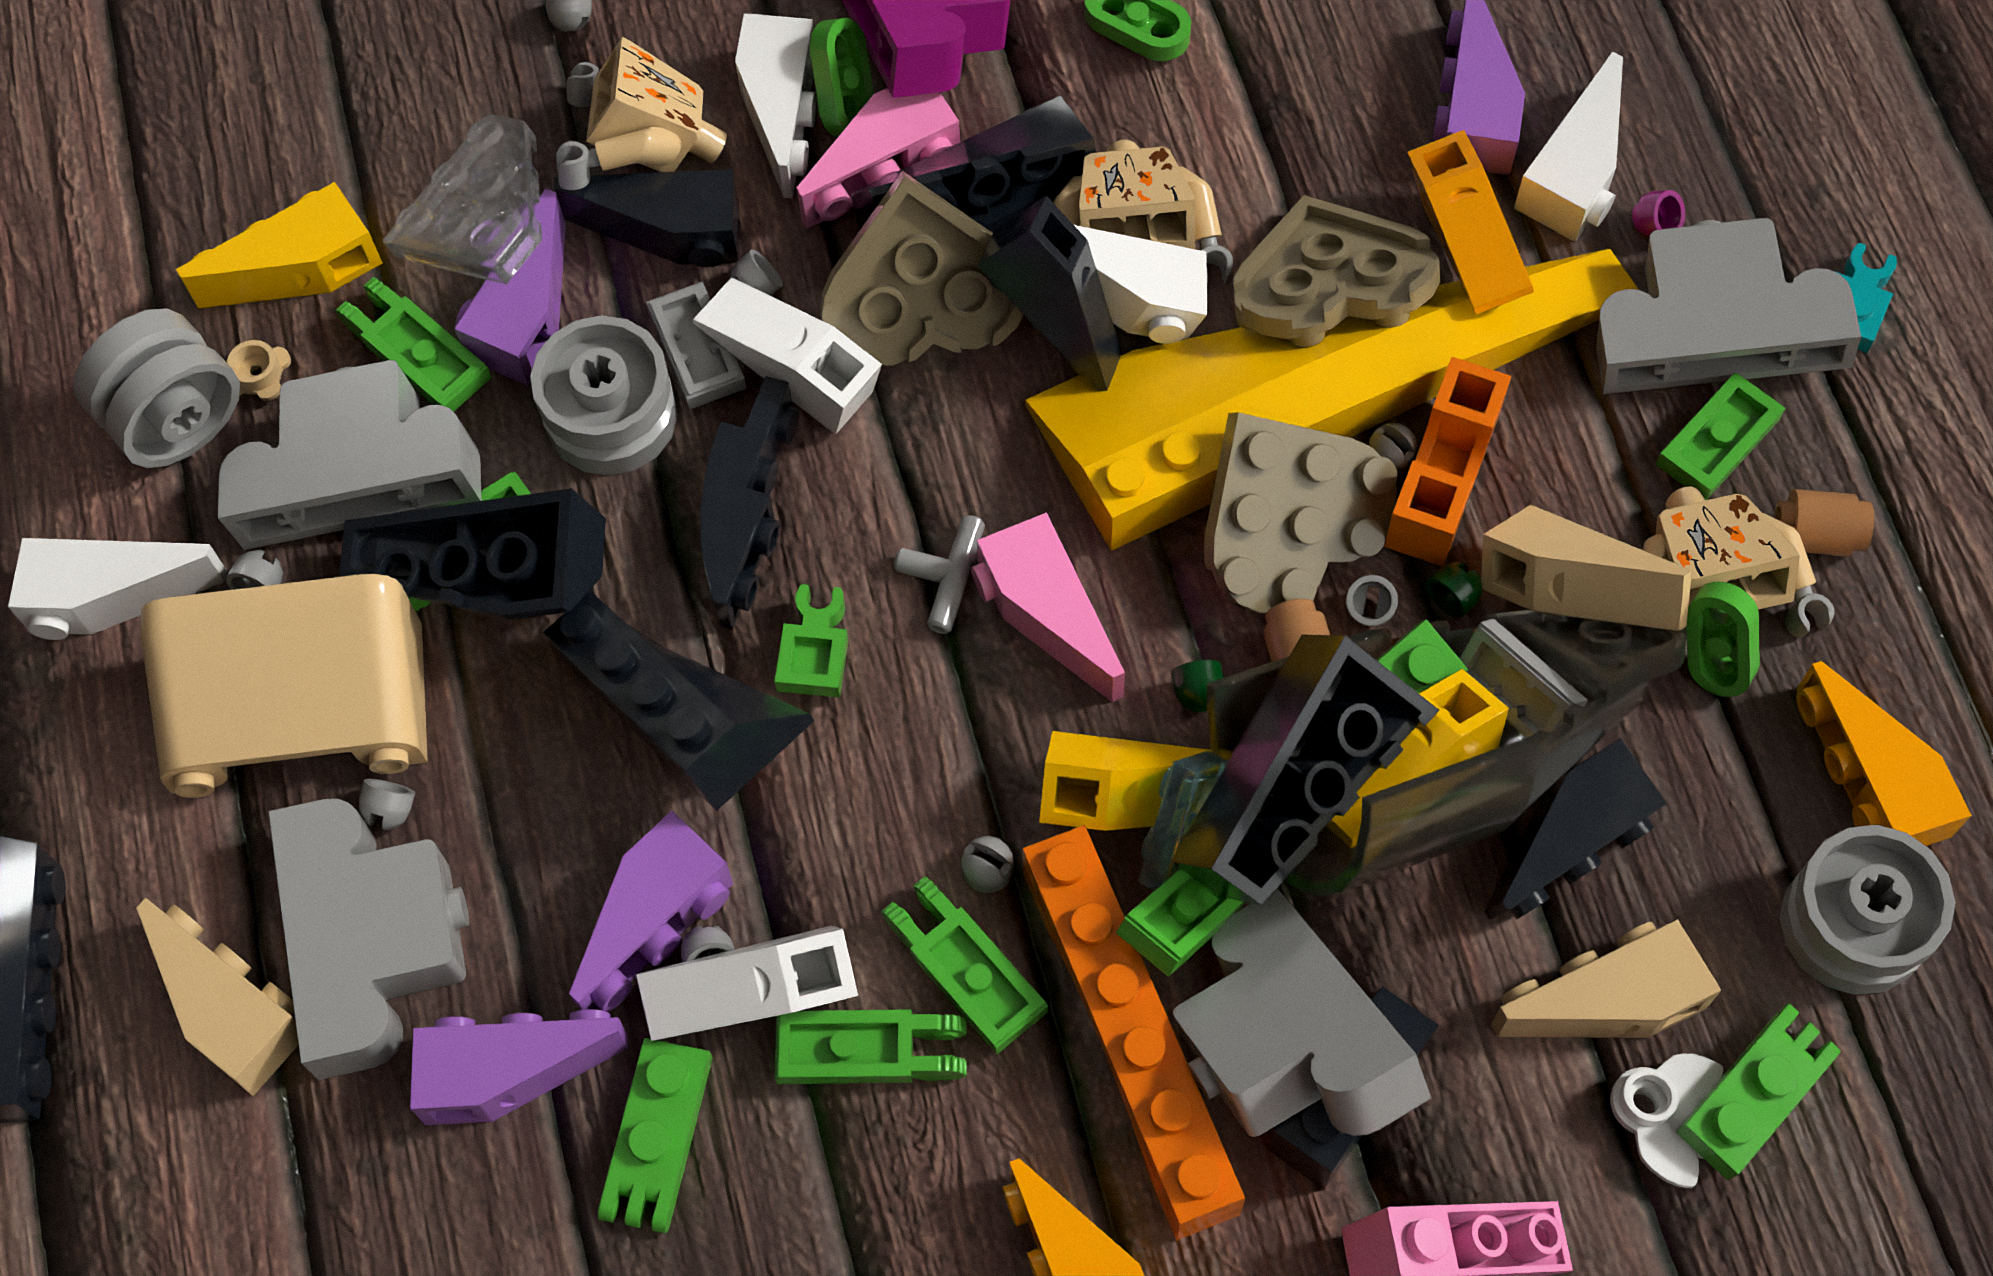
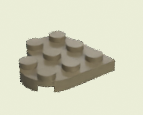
(1332, 266)
(916, 280)
(1290, 506)

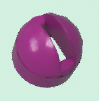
(1658, 211)

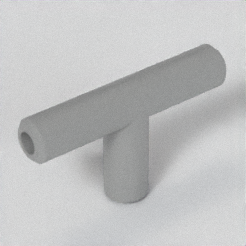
(949, 572)

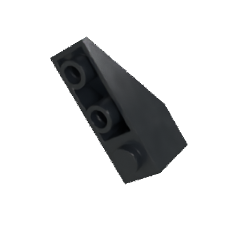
(1054, 282)
(1581, 813)

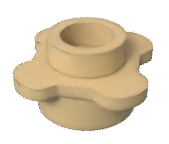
(259, 355)

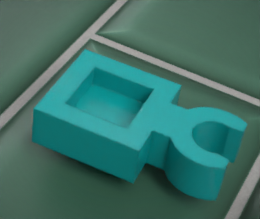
(1867, 291)

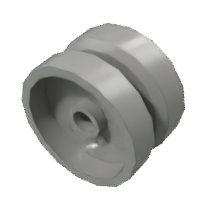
(156, 387)
(604, 395)
(1867, 909)

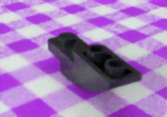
(736, 499)

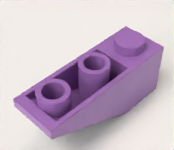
(1482, 88)
(515, 320)
(653, 899)
(491, 1069)

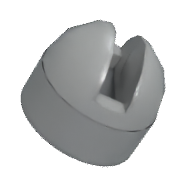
(569, 14)
(757, 272)
(1385, 447)
(254, 571)
(1357, 599)
(385, 800)
(980, 873)
(708, 938)

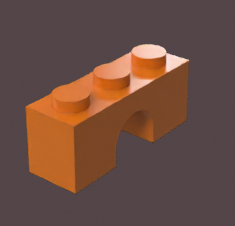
(1447, 461)

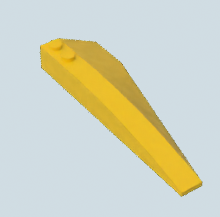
(1158, 432)

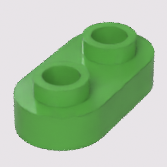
(1140, 23)
(840, 72)
(1723, 639)

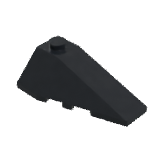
(487, 555)

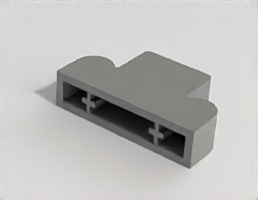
(1723, 310)
(346, 452)
(360, 932)
(1294, 1031)

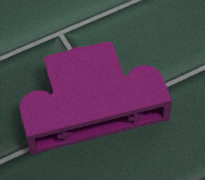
(924, 41)

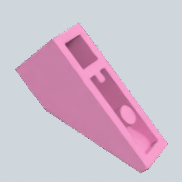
(1046, 602)

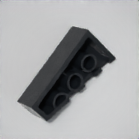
(1000, 168)
(689, 714)
(1298, 766)
(28, 950)

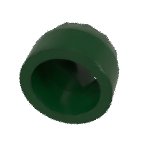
(1455, 588)
(1191, 682)

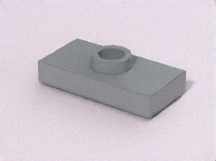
(699, 362)
(1518, 679)

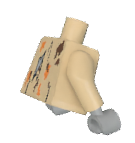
(637, 115)
(1145, 198)
(1741, 546)

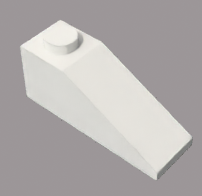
(1576, 166)
(1150, 284)
(99, 583)

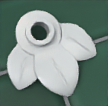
(1675, 1093)

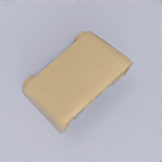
(284, 678)

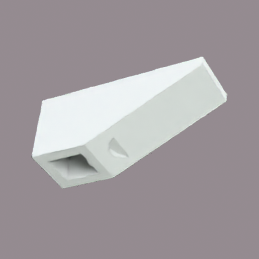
(776, 89)
(823, 366)
(748, 983)

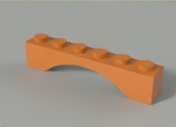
(1135, 1033)

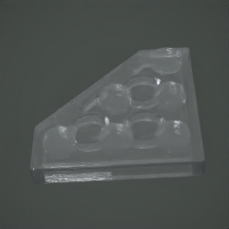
(477, 207)

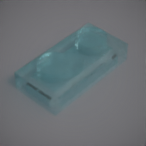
(1183, 795)

